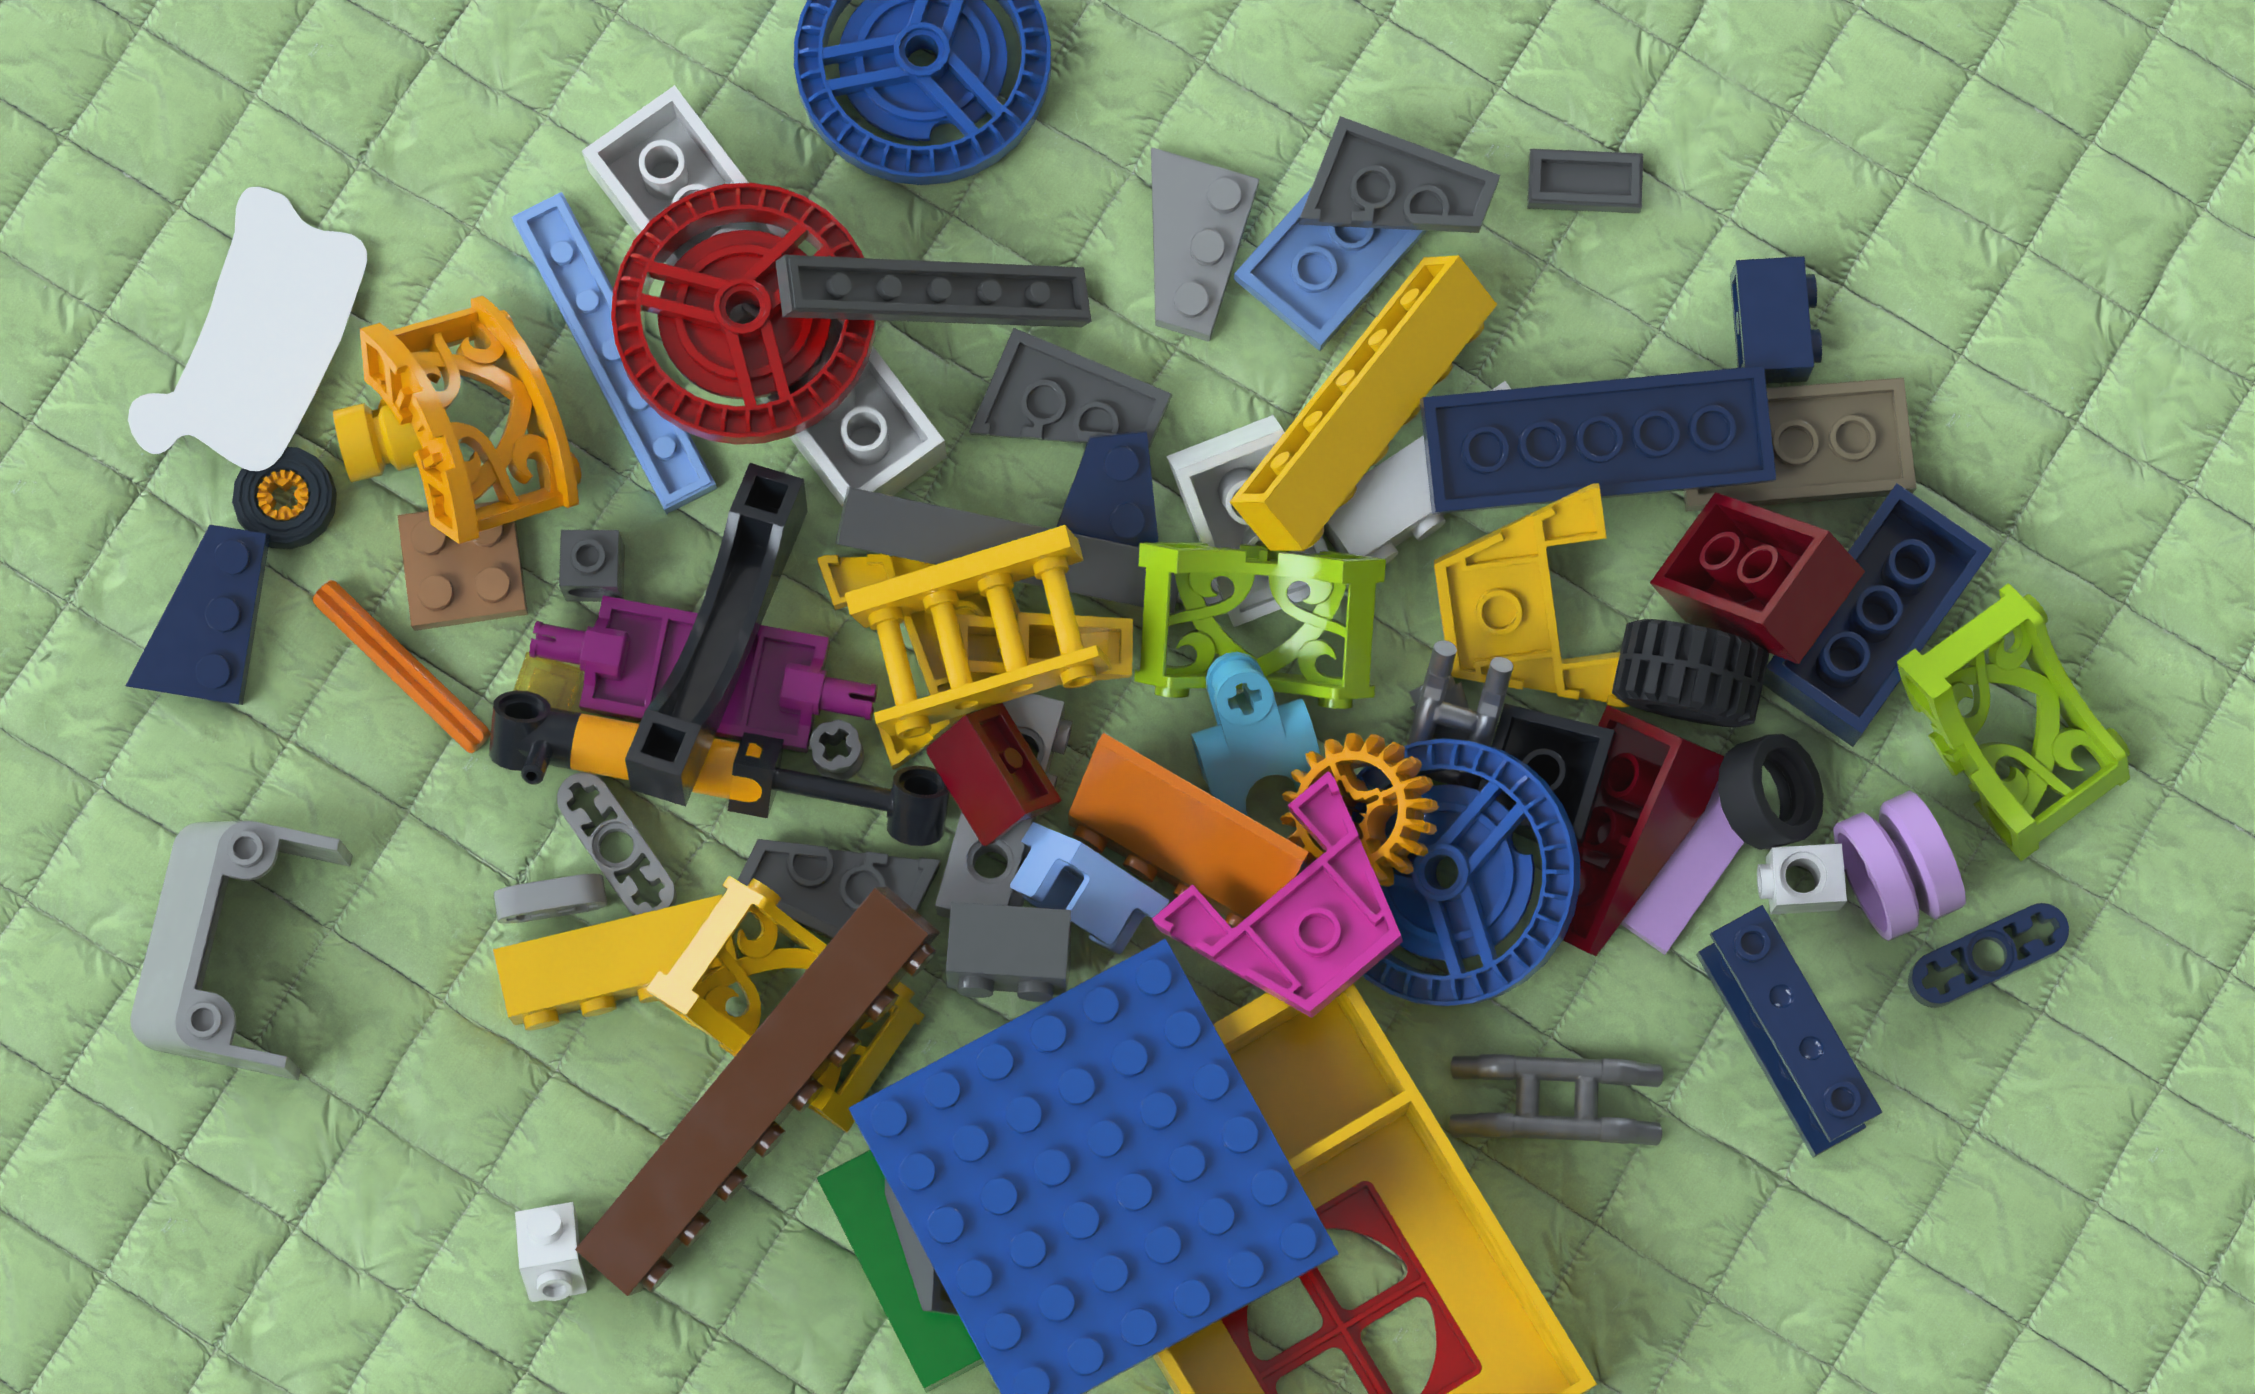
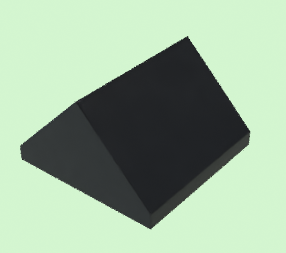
(1563, 753)

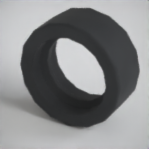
(1744, 796)

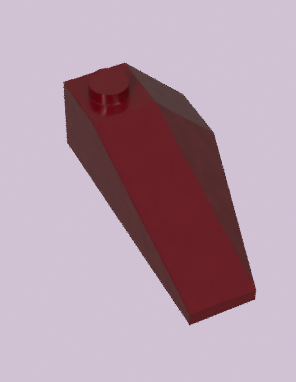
(1642, 813)

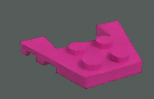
(1312, 932)

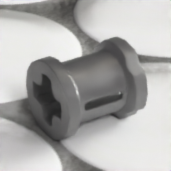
(833, 733)

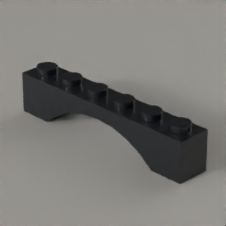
(693, 700)

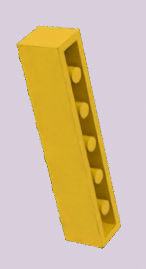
(1364, 404)

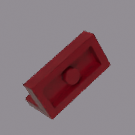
(992, 773)

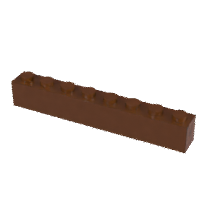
(758, 1091)

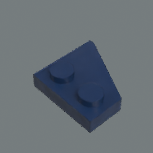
(1113, 491)

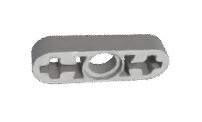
(605, 803)

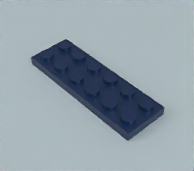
(1614, 432)

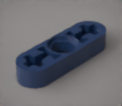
(2019, 923)

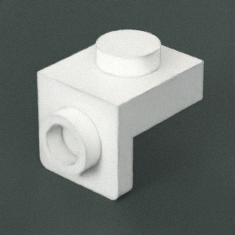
(548, 1252)

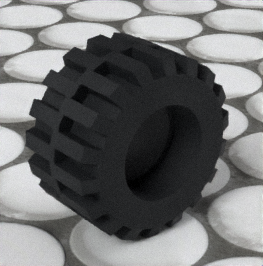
(1690, 673)

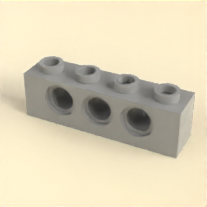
(1044, 728)

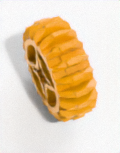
(1401, 798)

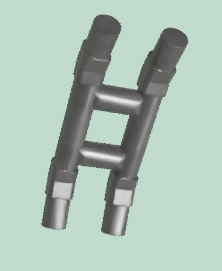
(1434, 711)
(1528, 1122)

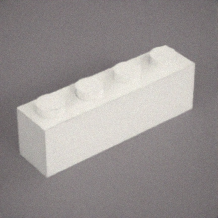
(1388, 506)

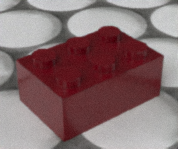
(1757, 576)

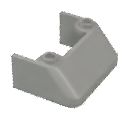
(169, 1004)

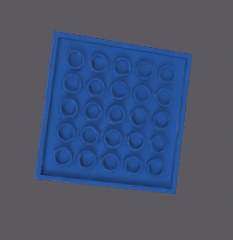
(1093, 1180)

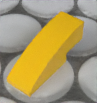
(1040, 642)

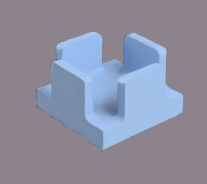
(1078, 879)

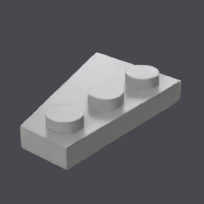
(1196, 238)

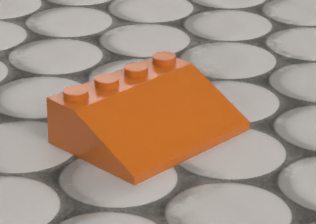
(1179, 832)

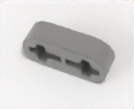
(550, 898)

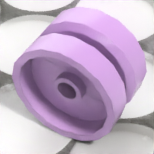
(1900, 865)

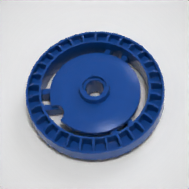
(916, 99)
(1491, 880)

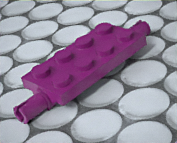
(639, 643)

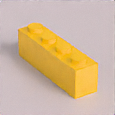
(598, 963)

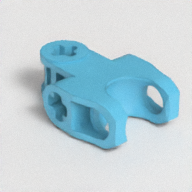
(1251, 731)

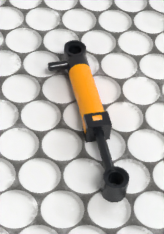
(533, 735)

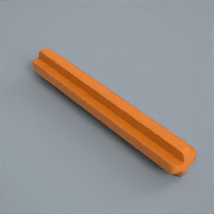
(401, 666)

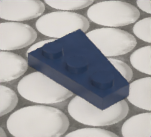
(210, 621)

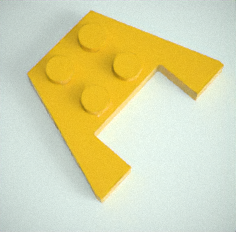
(852, 573)
(1502, 604)

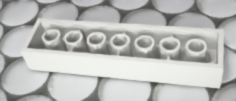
(878, 432)

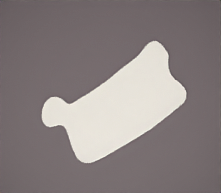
(263, 340)

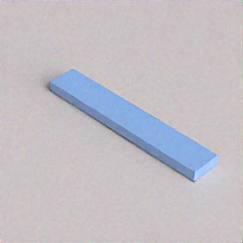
(586, 305)

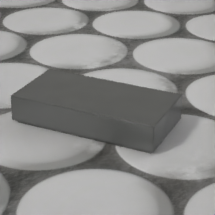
(1585, 181)

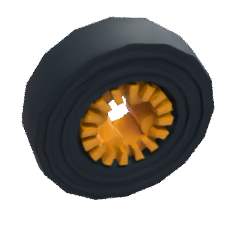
(287, 526)

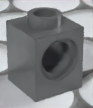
(591, 565)

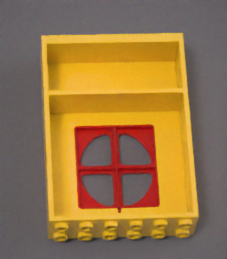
(1387, 1172)

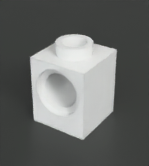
(1825, 865)

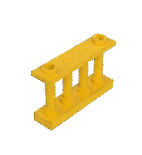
(938, 593)

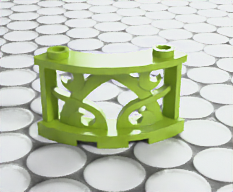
(1325, 574)
(1942, 680)

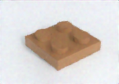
(460, 581)

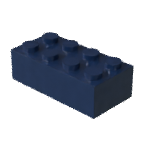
(1911, 579)

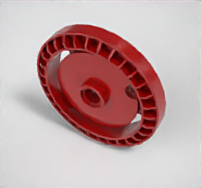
(710, 347)

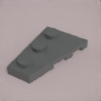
(1395, 184)
(1063, 396)
(828, 885)

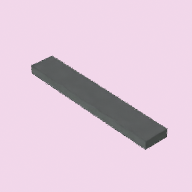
(932, 291)
(942, 534)

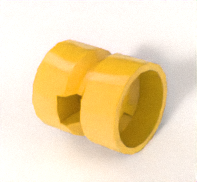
(373, 440)

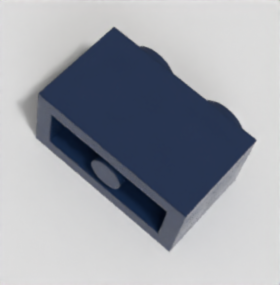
(1774, 319)

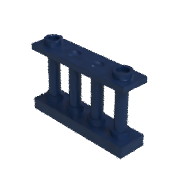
(1788, 1031)

